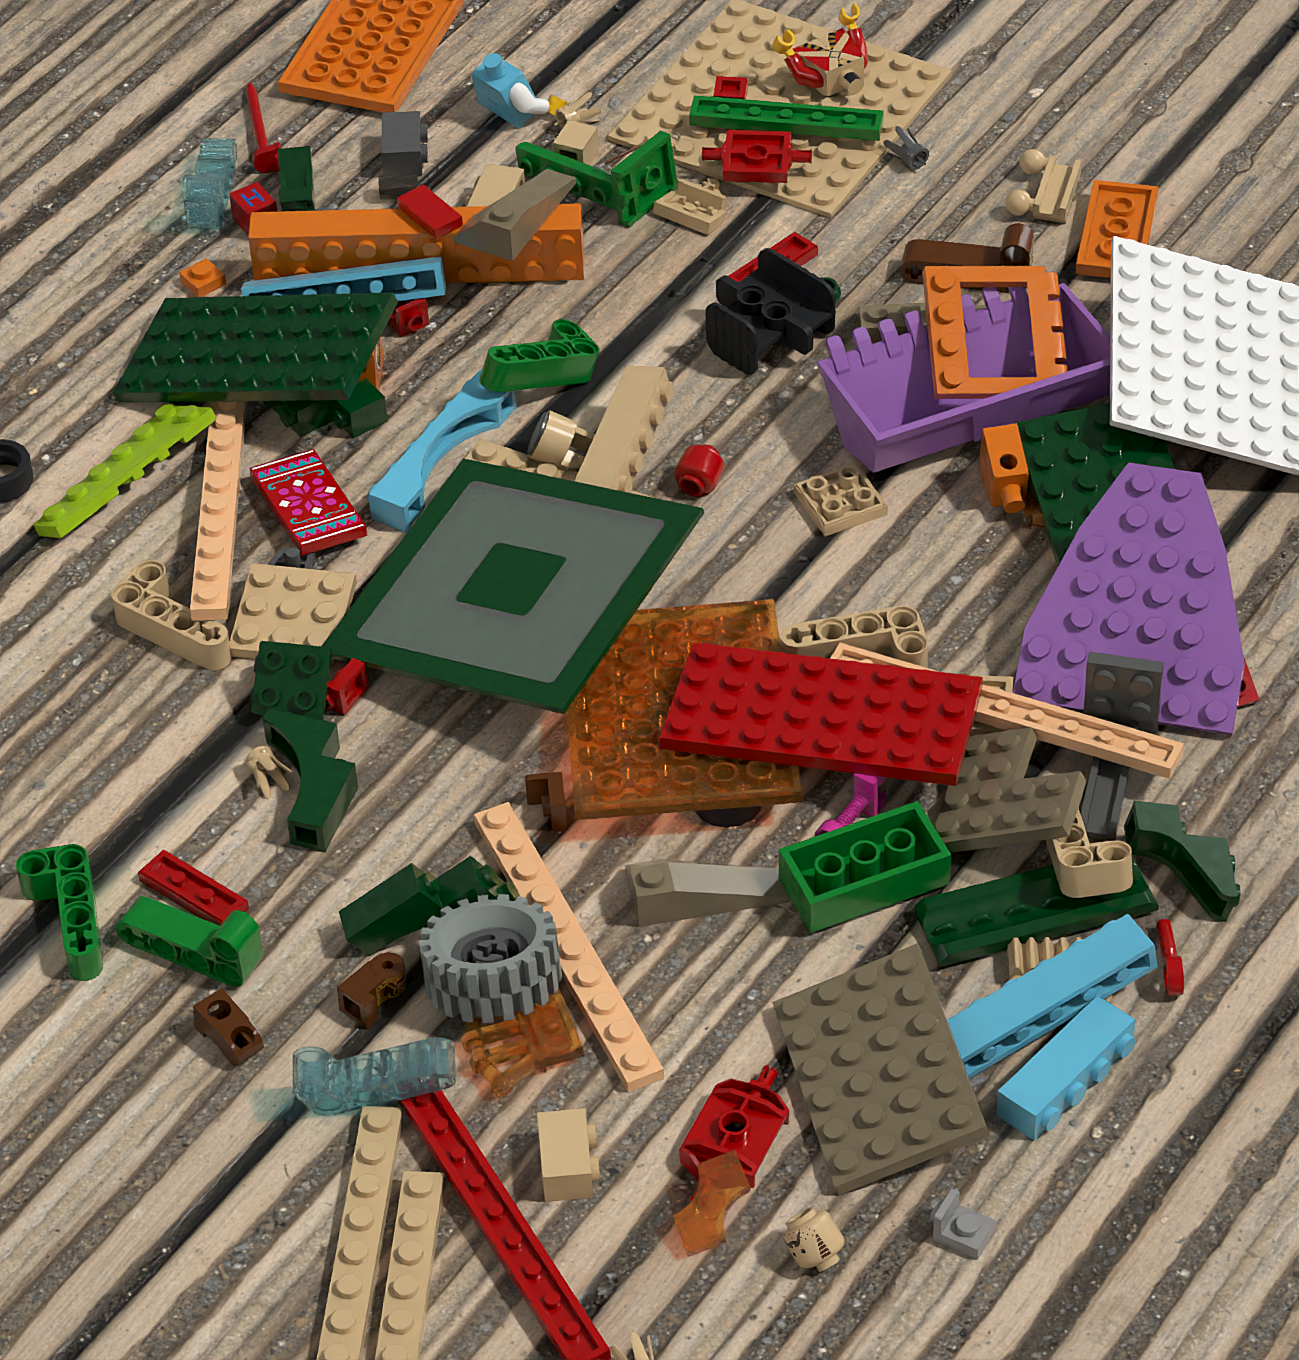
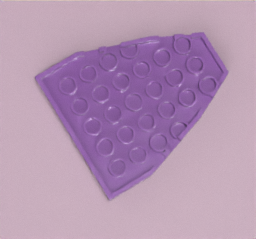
(1146, 585)

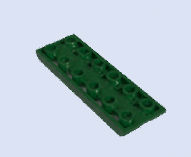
(1019, 906)

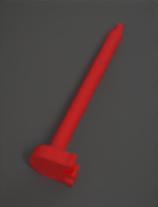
(265, 157)

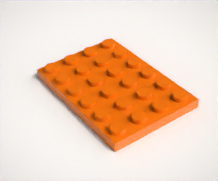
(368, 51)

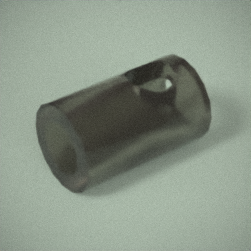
(396, 185)

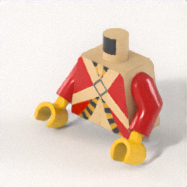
(829, 62)

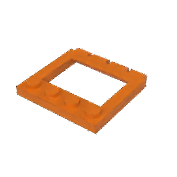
(947, 328)

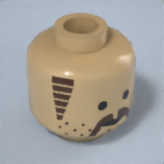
(813, 1239)

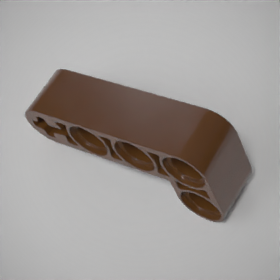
(1014, 251)

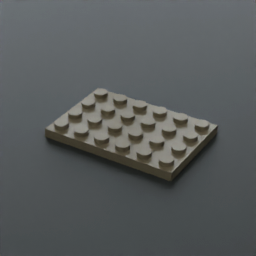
(879, 1069)

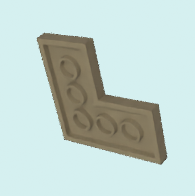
(1000, 806)

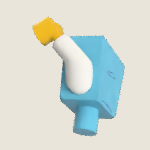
(508, 93)

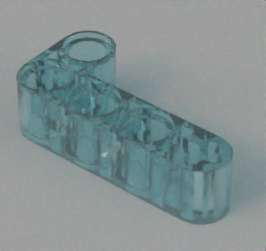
(209, 188)
(373, 1077)

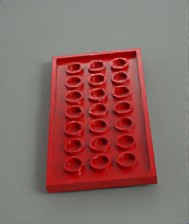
(823, 713)

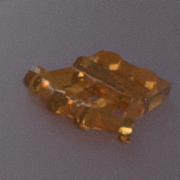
(546, 1041)

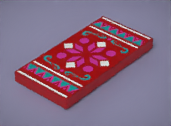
(308, 502)

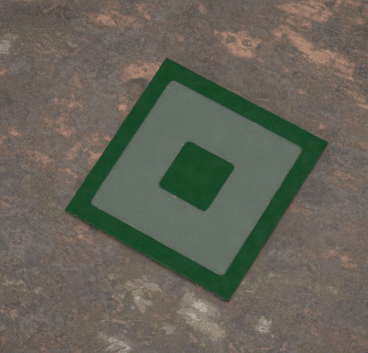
(513, 584)

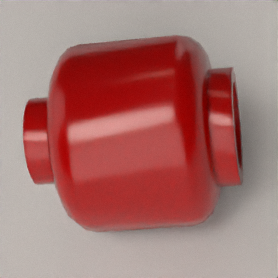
(699, 470)

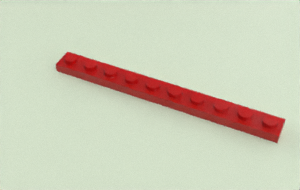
(505, 1228)

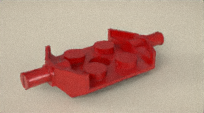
(740, 1102)

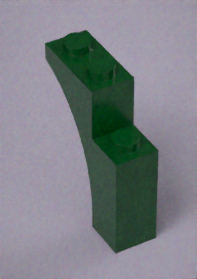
(325, 782)
(412, 897)

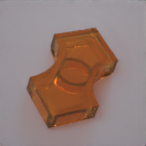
(719, 1187)

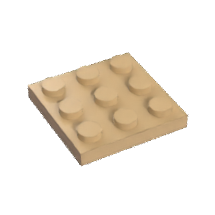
(290, 607)

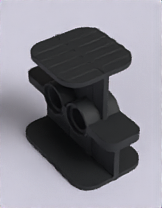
(768, 308)

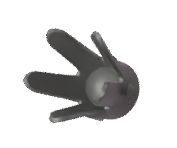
(911, 152)

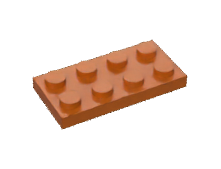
(1112, 211)

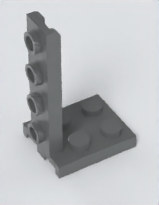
(1129, 695)

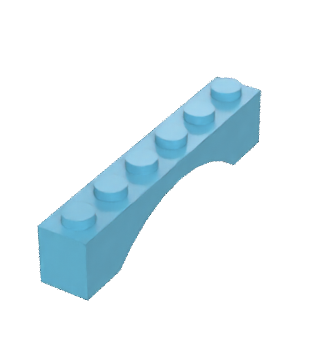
(400, 493)

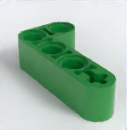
(561, 360)
(67, 875)
(216, 951)

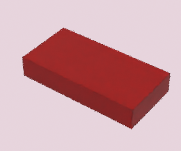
(429, 211)

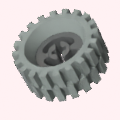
(490, 958)

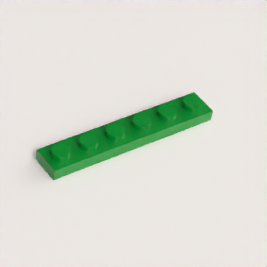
(786, 117)

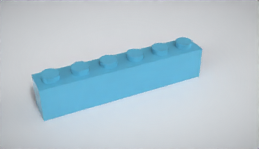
(405, 279)
(1051, 993)

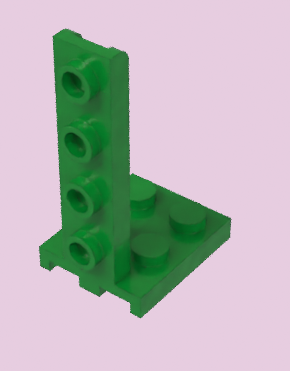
(632, 183)

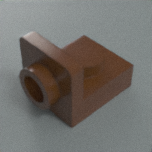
(548, 791)

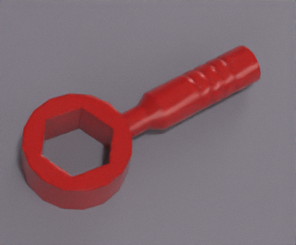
(1172, 964)

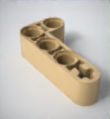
(145, 609)
(885, 631)
(1090, 868)

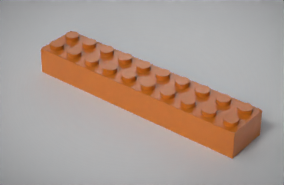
(345, 239)

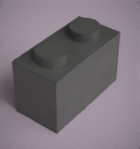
(402, 143)

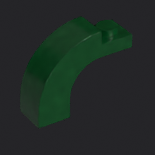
(296, 179)

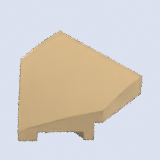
(694, 205)

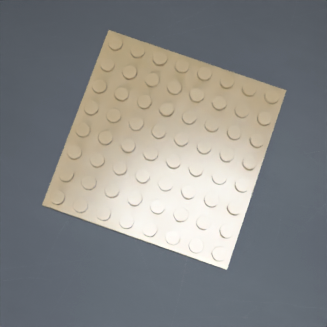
(741, 46)

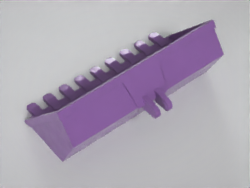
(886, 388)

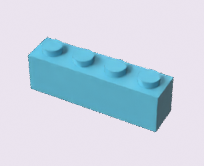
(1066, 1068)

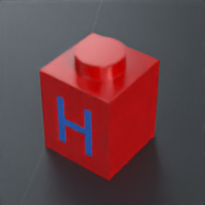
(247, 200)

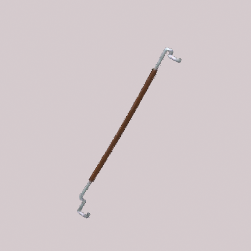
(624, 153)

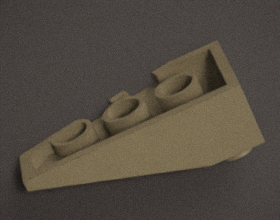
(516, 217)
(688, 889)

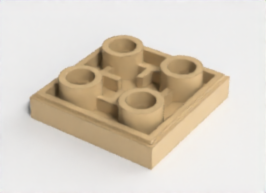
(840, 499)

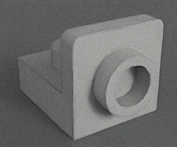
(961, 1227)

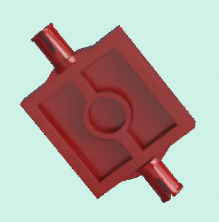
(756, 156)

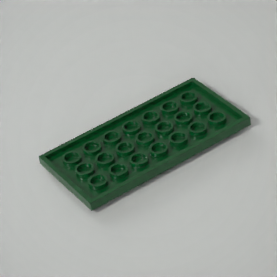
(256, 348)

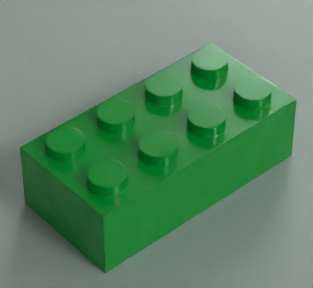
(864, 866)

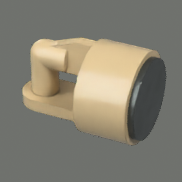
(554, 437)

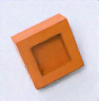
(202, 278)

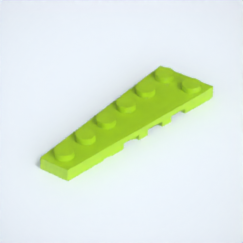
(123, 466)

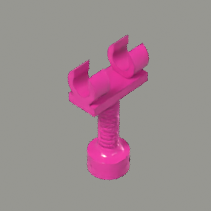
(864, 801)

